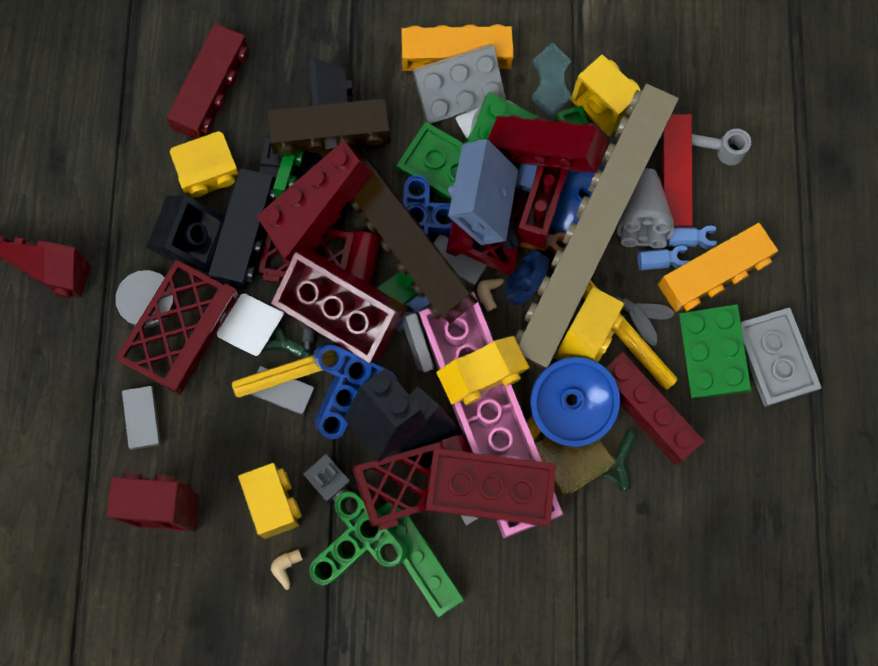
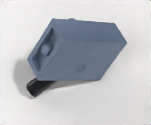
(484, 194)

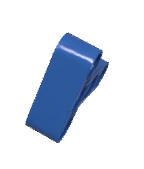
(428, 211)
(341, 381)

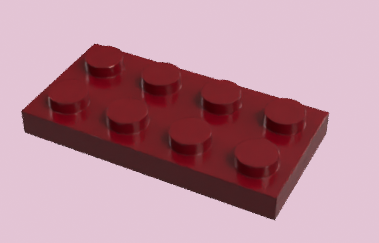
(491, 487)

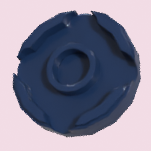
(527, 279)

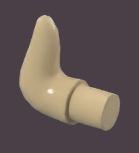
(484, 294)
(282, 562)

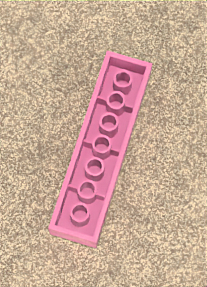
(496, 420)

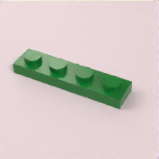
(425, 566)

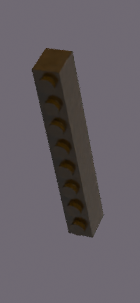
(412, 246)

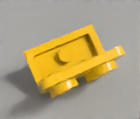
(204, 165)

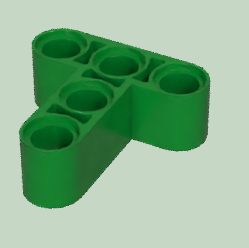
(362, 541)

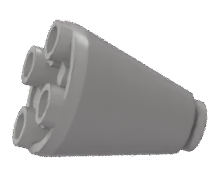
(647, 214)

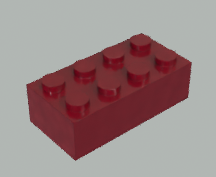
(339, 305)
(153, 503)

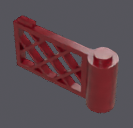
(358, 255)
(455, 443)

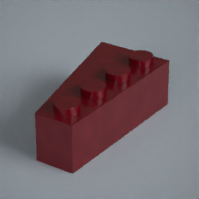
(315, 200)

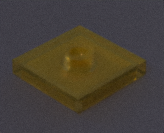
(575, 464)

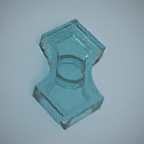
(552, 92)

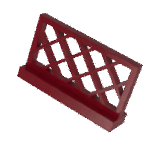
(461, 242)
(200, 338)

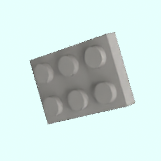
(458, 83)
(778, 357)

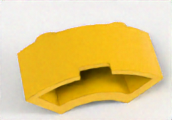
(482, 370)

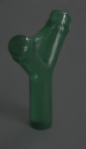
(283, 343)
(620, 464)

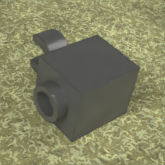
(327, 479)

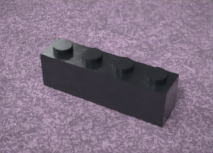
(241, 230)

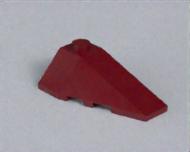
(49, 263)

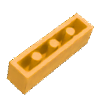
(430, 45)
(718, 267)

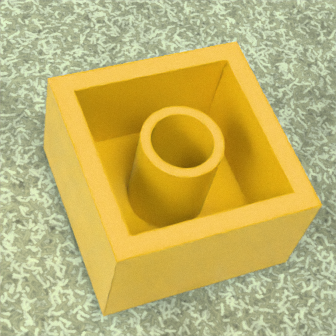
(604, 94)
(592, 327)
(269, 500)

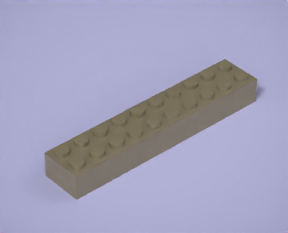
(596, 224)

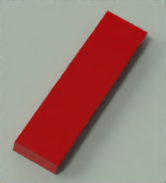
(678, 168)

